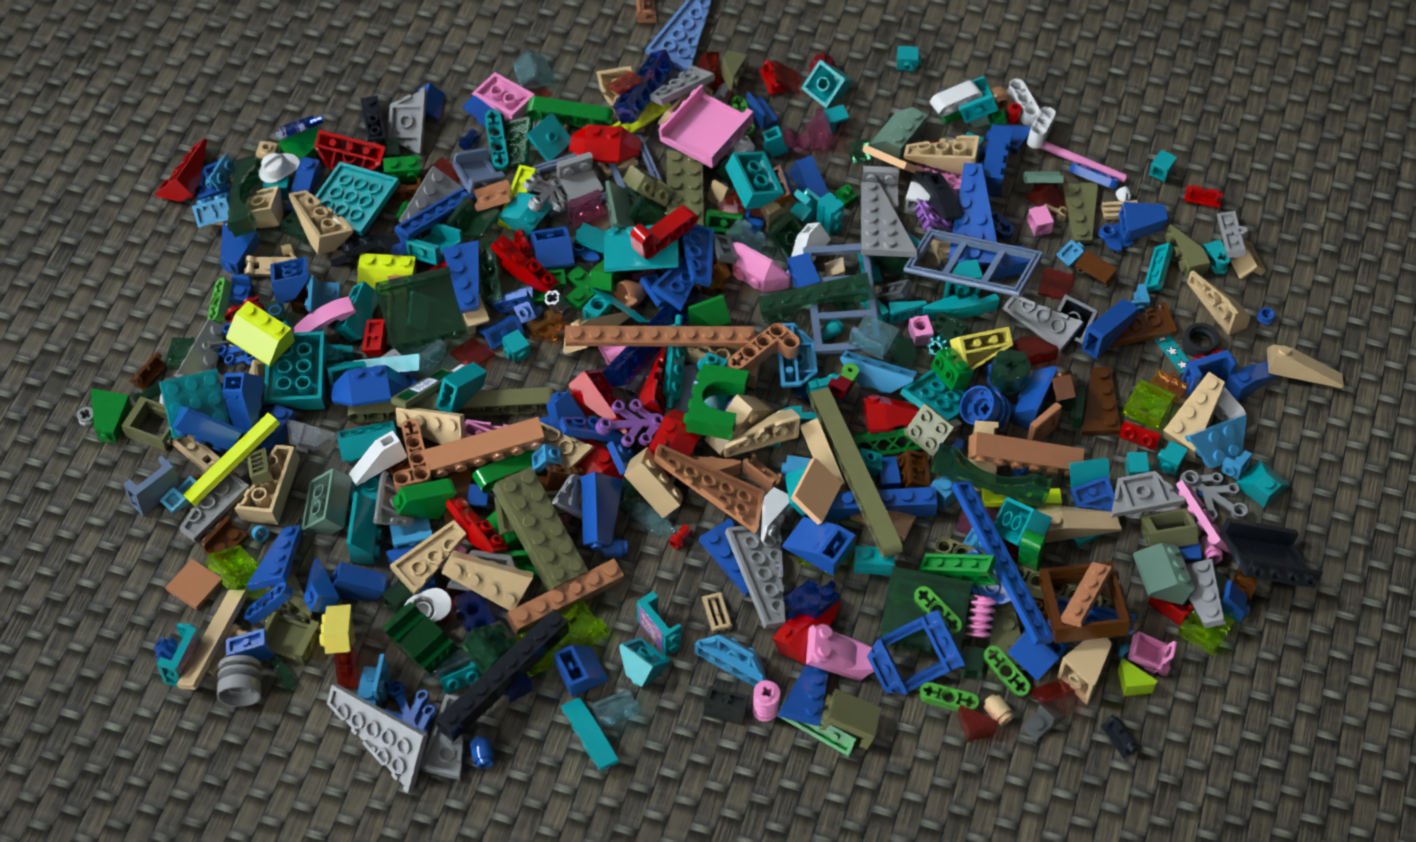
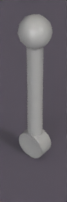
(206, 345)

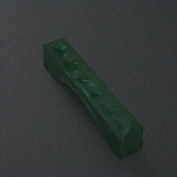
(246, 175)
(846, 289)
(1028, 489)

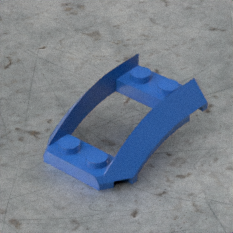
(942, 641)

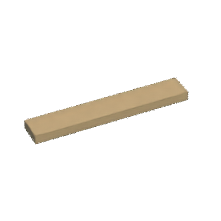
(212, 639)

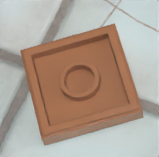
(1044, 423)
(194, 584)

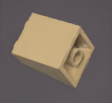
(1084, 666)

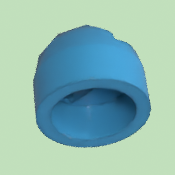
(265, 533)
(1123, 650)

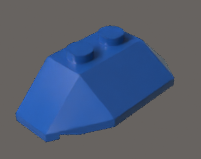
(368, 386)

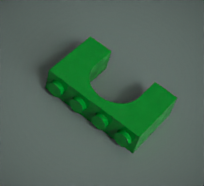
(712, 381)

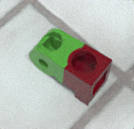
(845, 382)

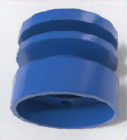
(985, 405)

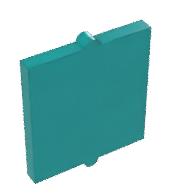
(590, 237)

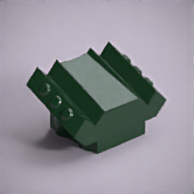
(419, 638)

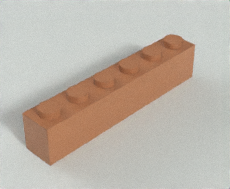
(485, 447)
(1022, 453)
(565, 596)

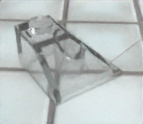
(308, 436)

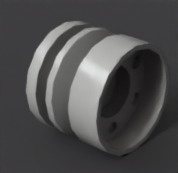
(239, 680)

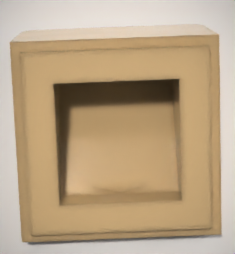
(717, 192)
(835, 268)

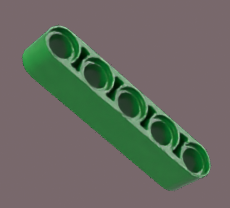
(569, 112)
(490, 474)
(1031, 550)

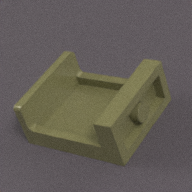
(291, 638)
(851, 715)

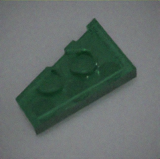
(517, 142)

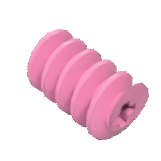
(981, 616)
(766, 701)

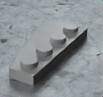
(1206, 594)

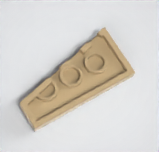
(435, 425)
(425, 559)

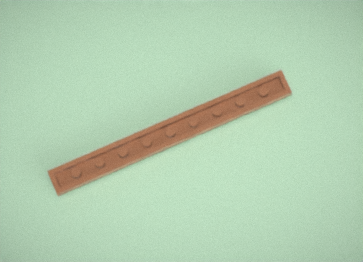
(659, 336)

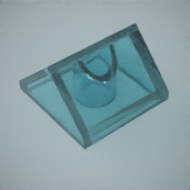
(532, 70)

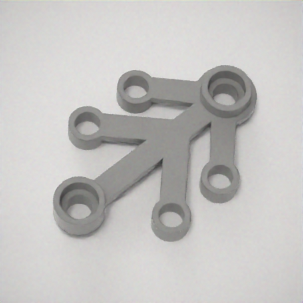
(553, 188)
(1212, 493)

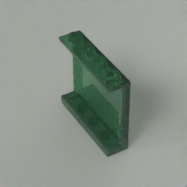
(420, 309)
(902, 608)

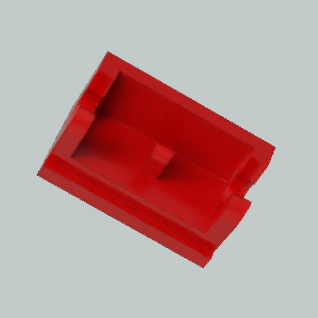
(375, 338)
(1171, 610)

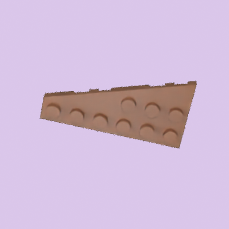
(728, 493)

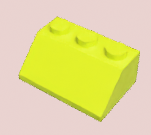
(377, 267)
(259, 334)

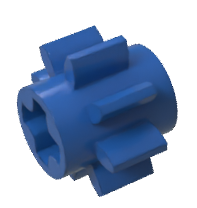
(166, 648)

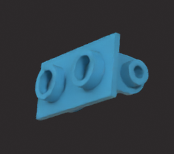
(221, 173)

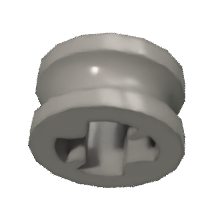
(84, 412)

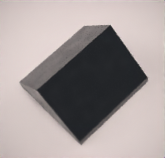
(1080, 311)

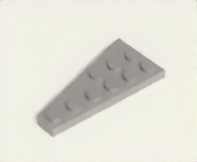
(880, 226)
(762, 571)
(383, 734)

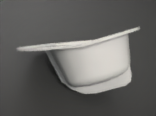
(277, 166)
(433, 603)

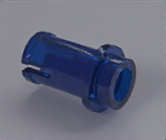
(465, 142)

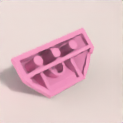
(759, 270)

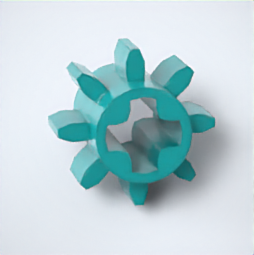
(943, 343)

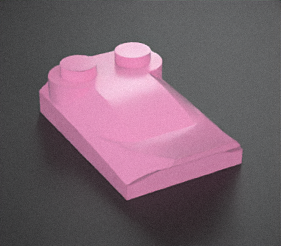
(504, 96)
(837, 653)

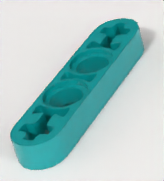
(496, 140)

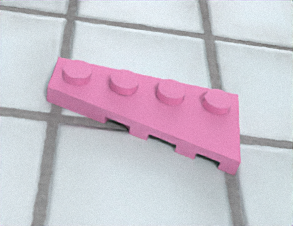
(1204, 517)

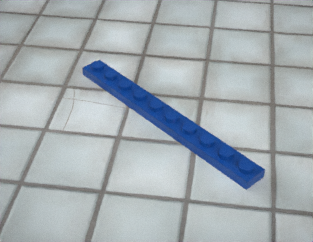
(1005, 566)

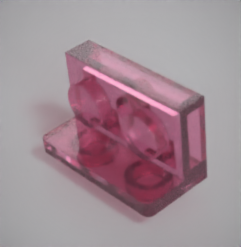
(820, 130)
(585, 208)

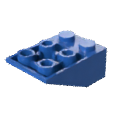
(243, 399)
(820, 544)

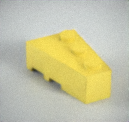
(337, 629)

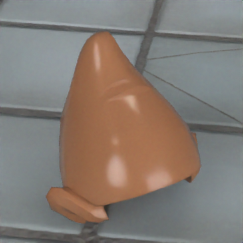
(630, 293)

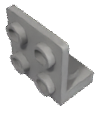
(578, 176)
(888, 179)

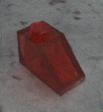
(1037, 349)

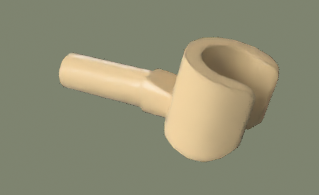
(1061, 212)
(287, 250)

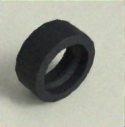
(1200, 329)

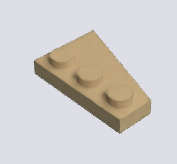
(571, 448)

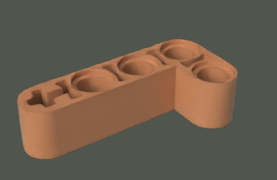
(764, 346)
(415, 454)

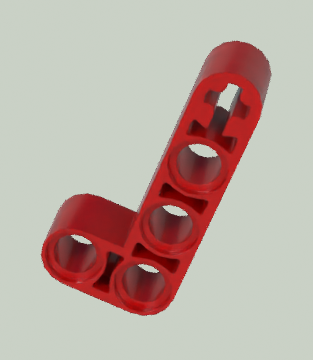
(653, 240)

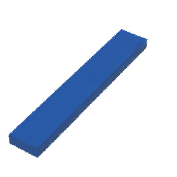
(432, 215)

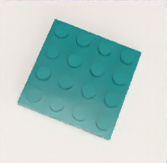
(357, 194)

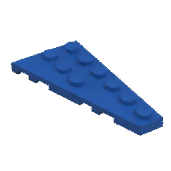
(976, 215)

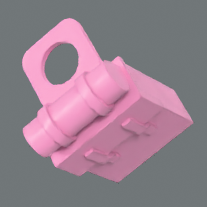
(1151, 653)

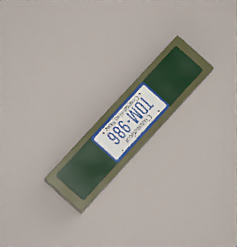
(420, 389)

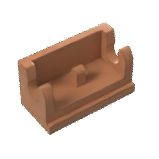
(645, 11)
(761, 474)

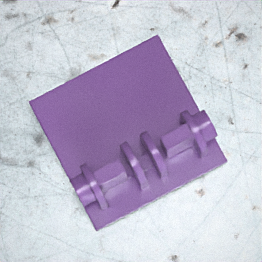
(930, 217)

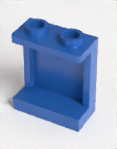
(1219, 364)

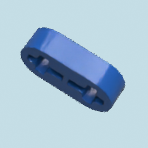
(1003, 224)

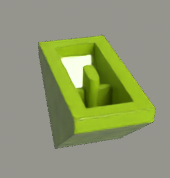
(1135, 680)

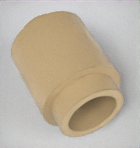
(998, 709)

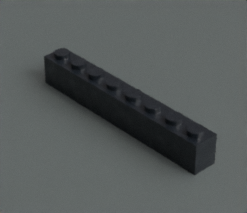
(502, 675)

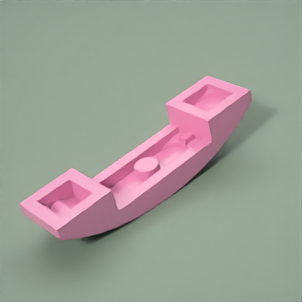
(326, 314)

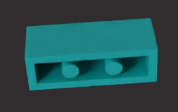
(364, 302)

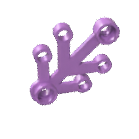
(632, 422)

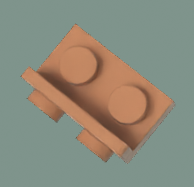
(493, 195)

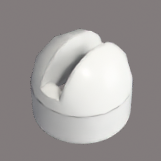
(1123, 194)

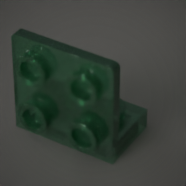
(644, 209)
(470, 222)
(488, 644)

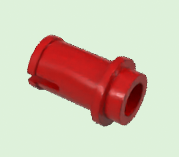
(1014, 112)
(677, 540)

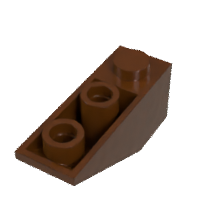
(1065, 385)

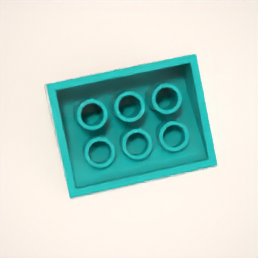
(622, 257)
(299, 373)

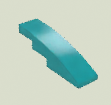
(961, 308)
(590, 734)

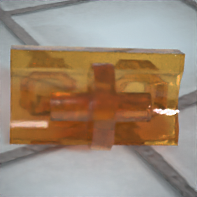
(719, 276)
(547, 327)
(1169, 383)

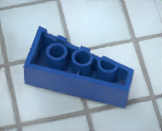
(996, 157)

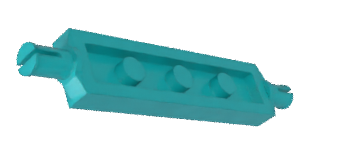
(673, 370)

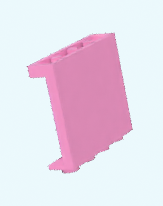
(705, 127)

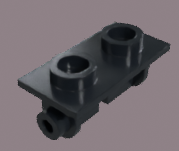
(1120, 736)

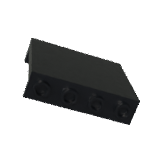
(1268, 553)

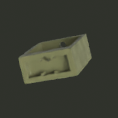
(648, 185)
(136, 418)
(1170, 527)

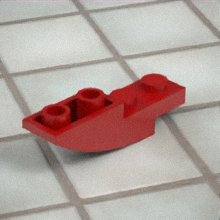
(524, 269)
(478, 531)

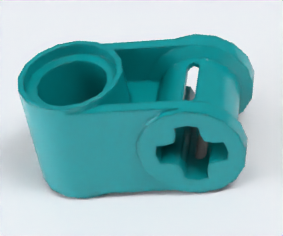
(1217, 256)

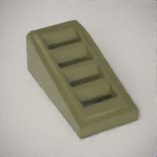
(263, 475)

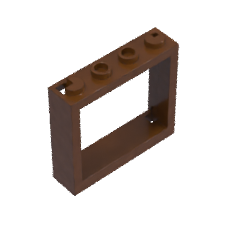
(1074, 574)

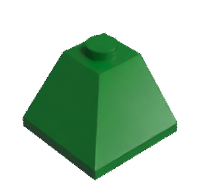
(709, 313)

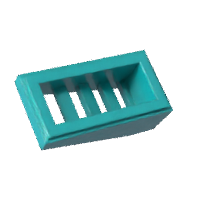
(904, 310)

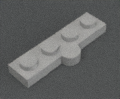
(1232, 234)

